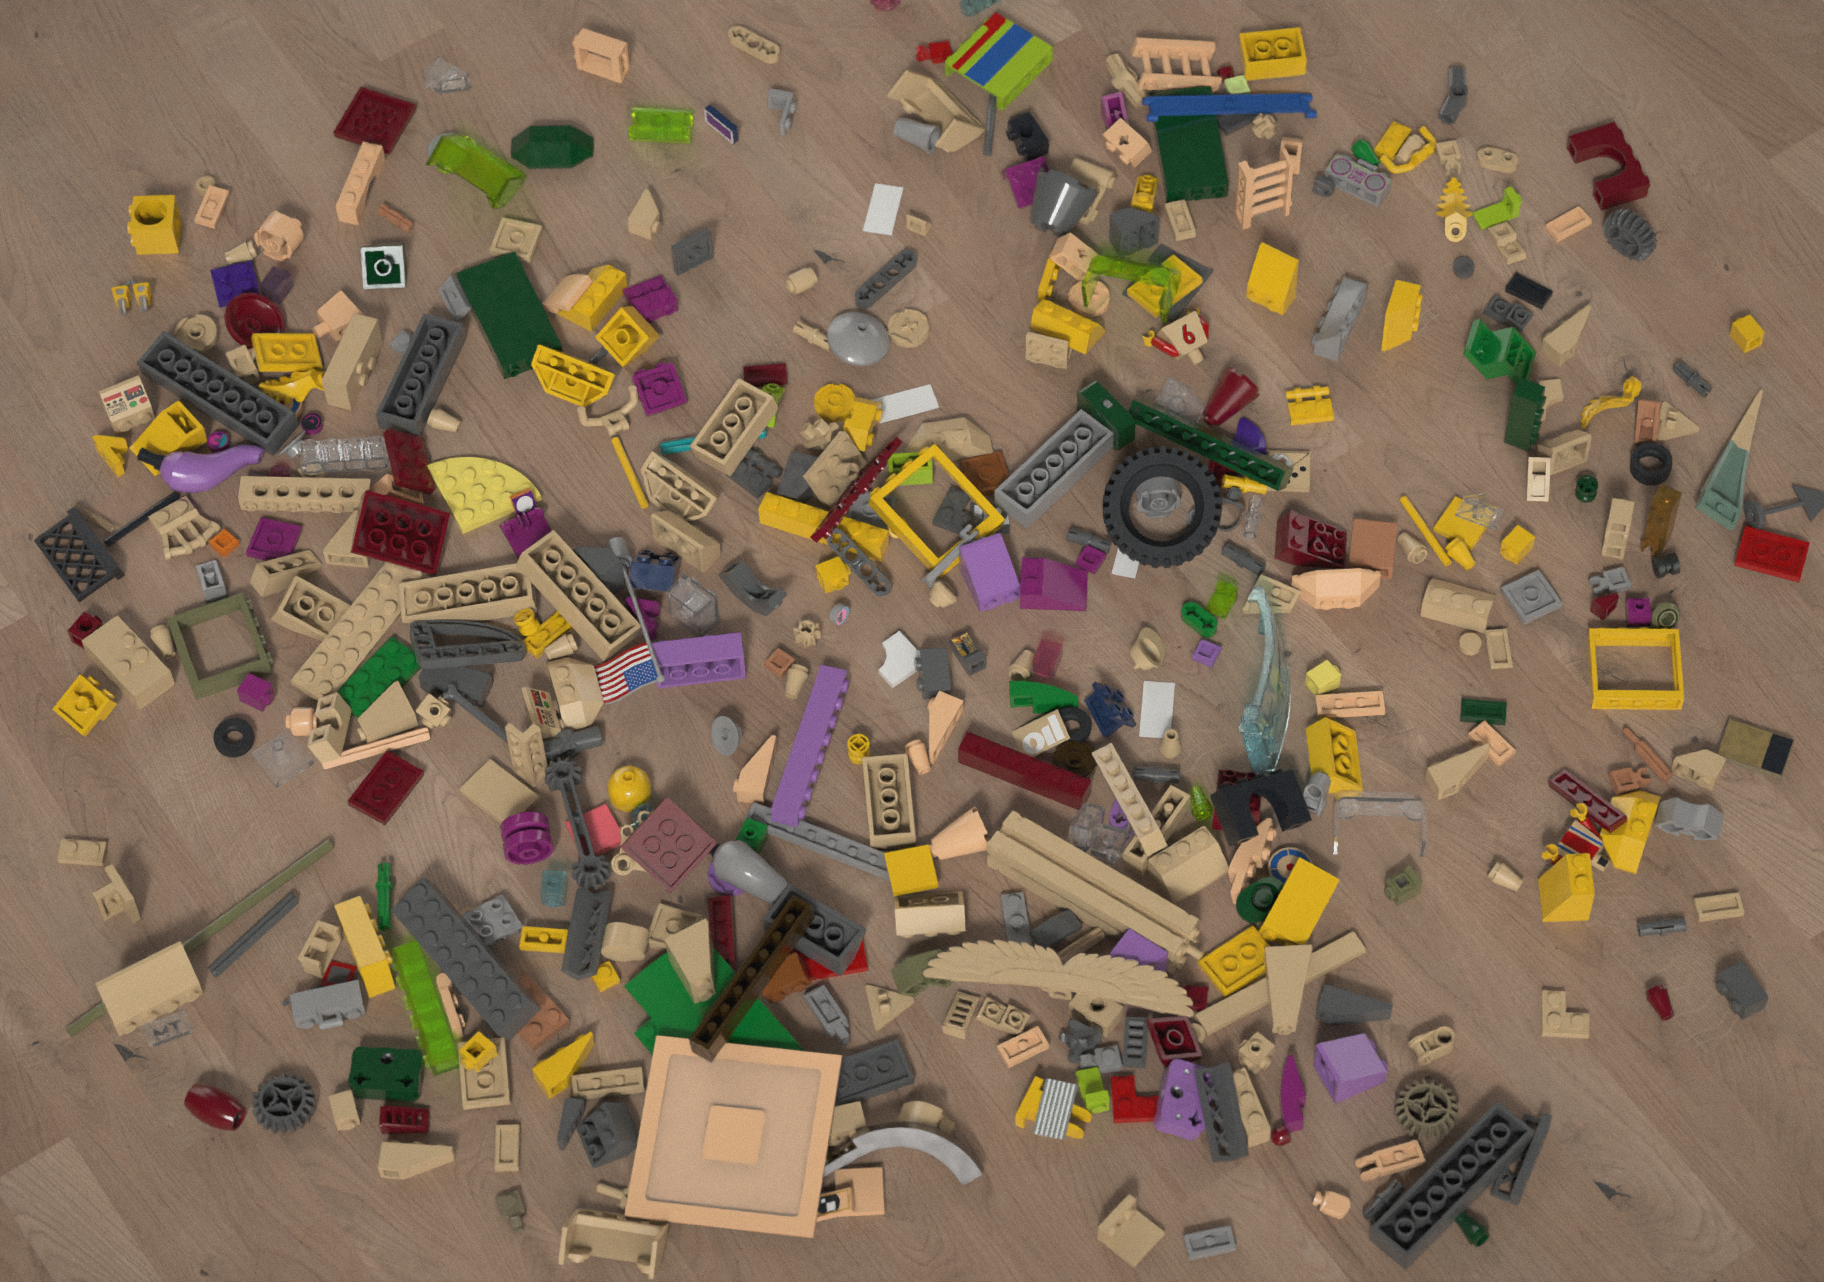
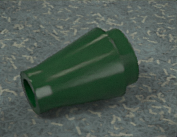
(1474, 1231)

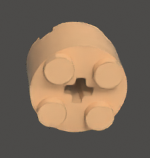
(279, 236)

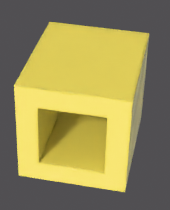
(1323, 678)

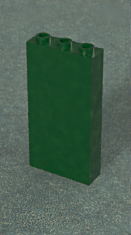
(1190, 153)
(508, 313)

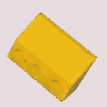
(598, 298)
(1402, 314)
(1066, 325)
(1335, 753)

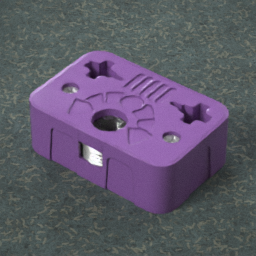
(1175, 1112)

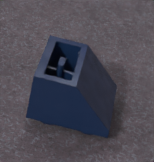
(654, 570)

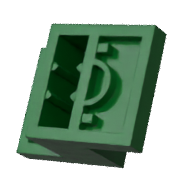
(1499, 352)

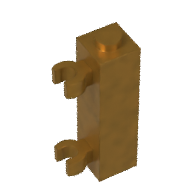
(1661, 519)

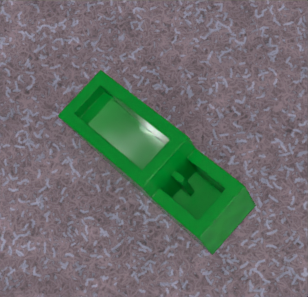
(1041, 696)

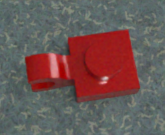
(936, 51)

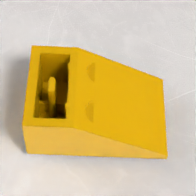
(171, 432)

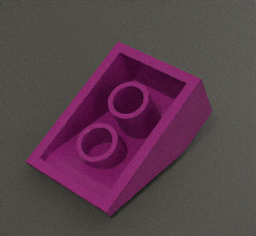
(1052, 586)

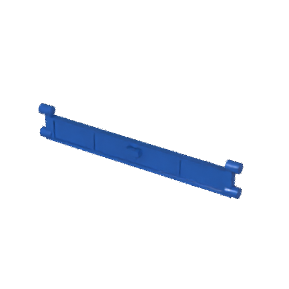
(1228, 105)

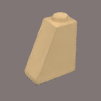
(338, 549)
(387, 716)

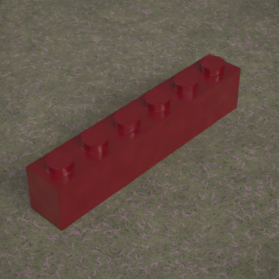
(1024, 771)

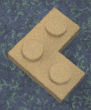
(1558, 1022)

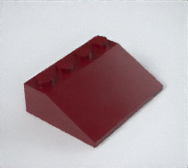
(399, 532)

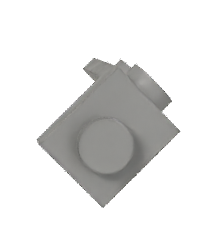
(783, 101)

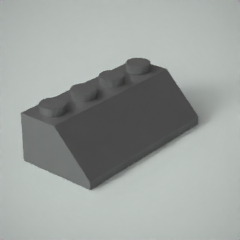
(829, 938)

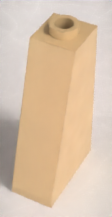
(1286, 978)

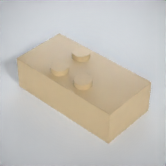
(352, 362)
(734, 427)
(128, 662)
(889, 802)

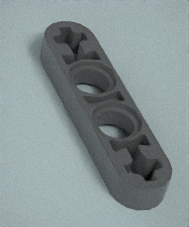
(888, 280)
(861, 559)

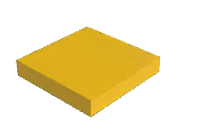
(1456, 527)
(911, 870)

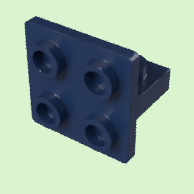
(1109, 709)

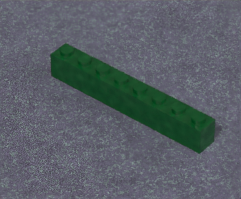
(1210, 444)

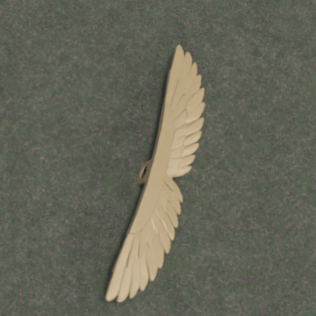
(1089, 975)

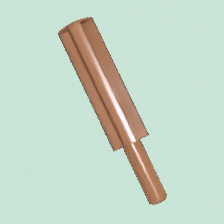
(1649, 756)

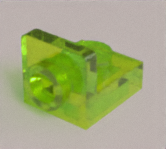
(1222, 599)

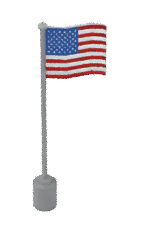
(636, 665)

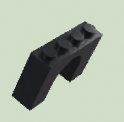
(1278, 789)

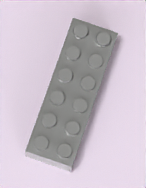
(1054, 469)

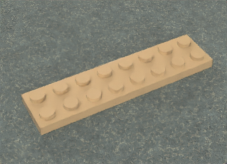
(355, 633)

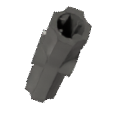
(1457, 96)

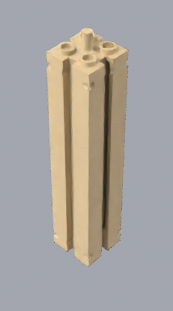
(1090, 889)

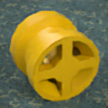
(527, 623)

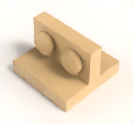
(115, 897)

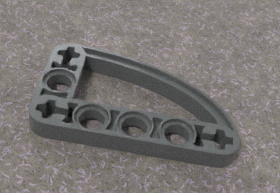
(509, 645)

